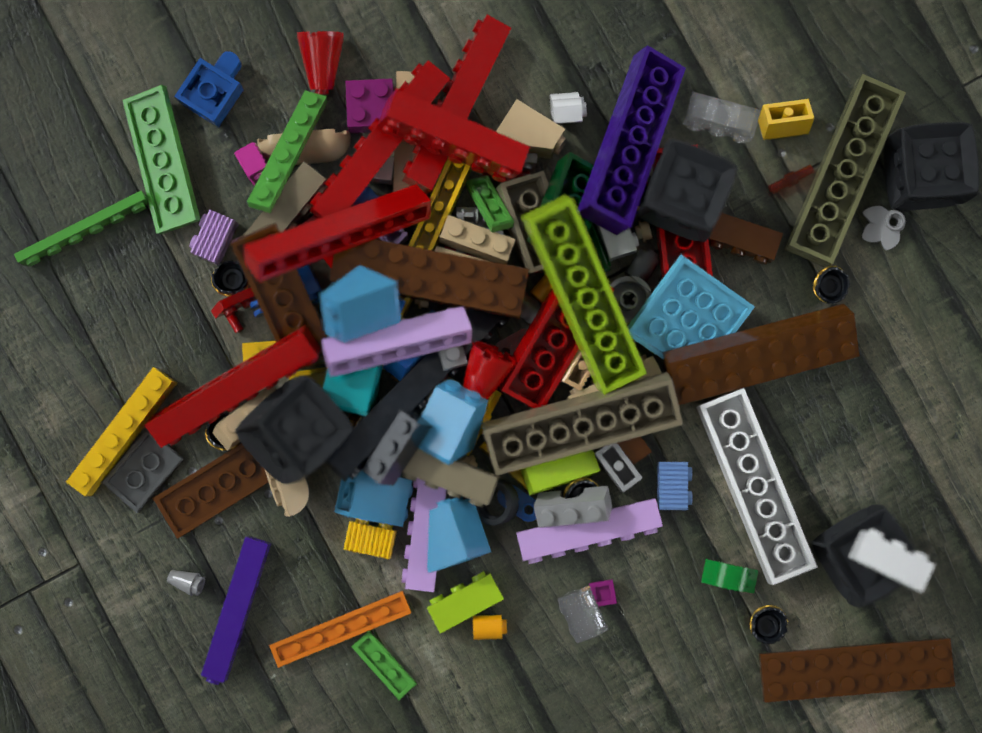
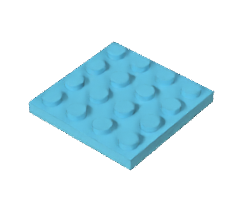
(687, 310)

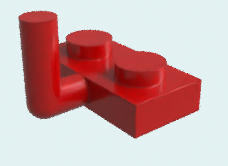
(229, 307)

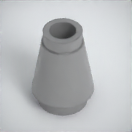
(187, 582)

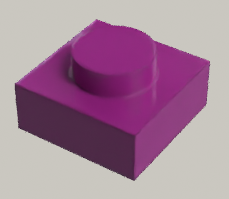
(603, 592)

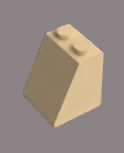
(533, 129)

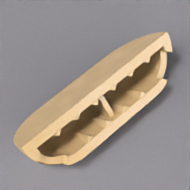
(321, 146)
(291, 496)

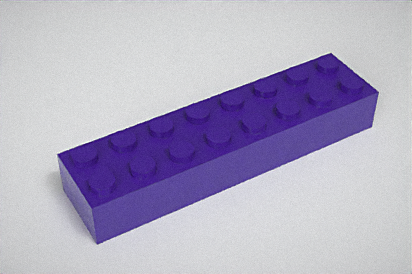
(631, 141)

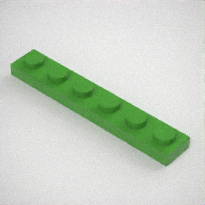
(287, 152)
(75, 232)

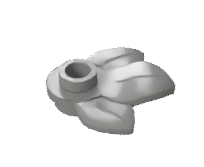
(880, 228)

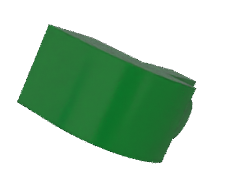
(729, 576)

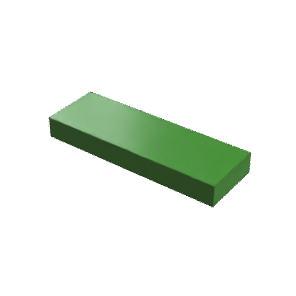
(489, 204)
(384, 665)

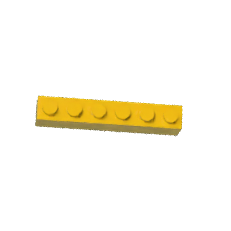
(121, 432)

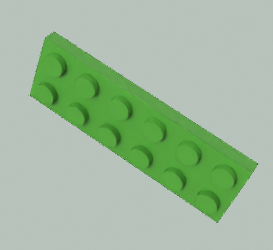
(161, 160)

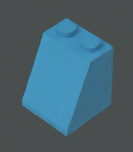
(360, 305)
(455, 421)
(374, 502)
(454, 534)

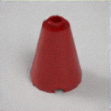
(321, 58)
(486, 368)

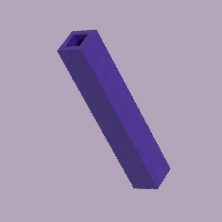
(235, 610)

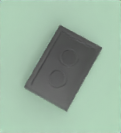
(142, 471)

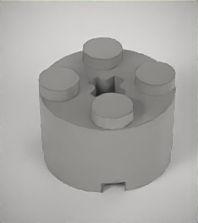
(632, 287)

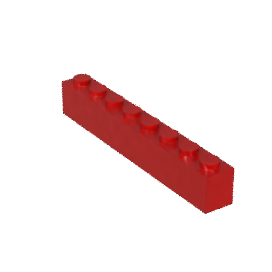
(460, 94)
(374, 149)
(336, 232)
(234, 386)

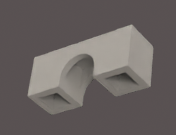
(589, 507)

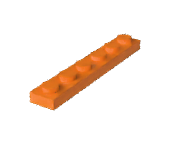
(340, 629)

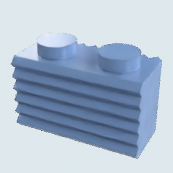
(673, 485)

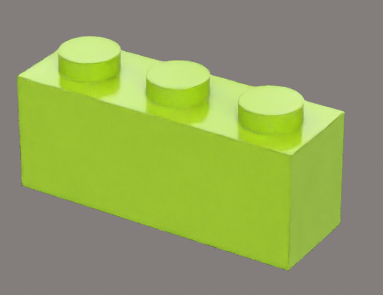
(559, 472)
(464, 601)

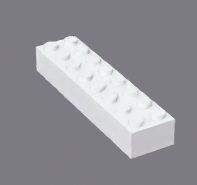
(756, 487)

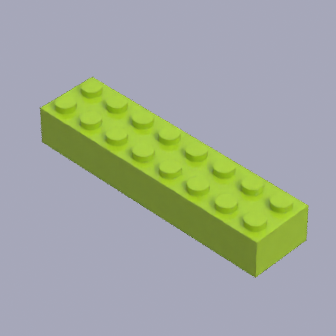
(584, 294)

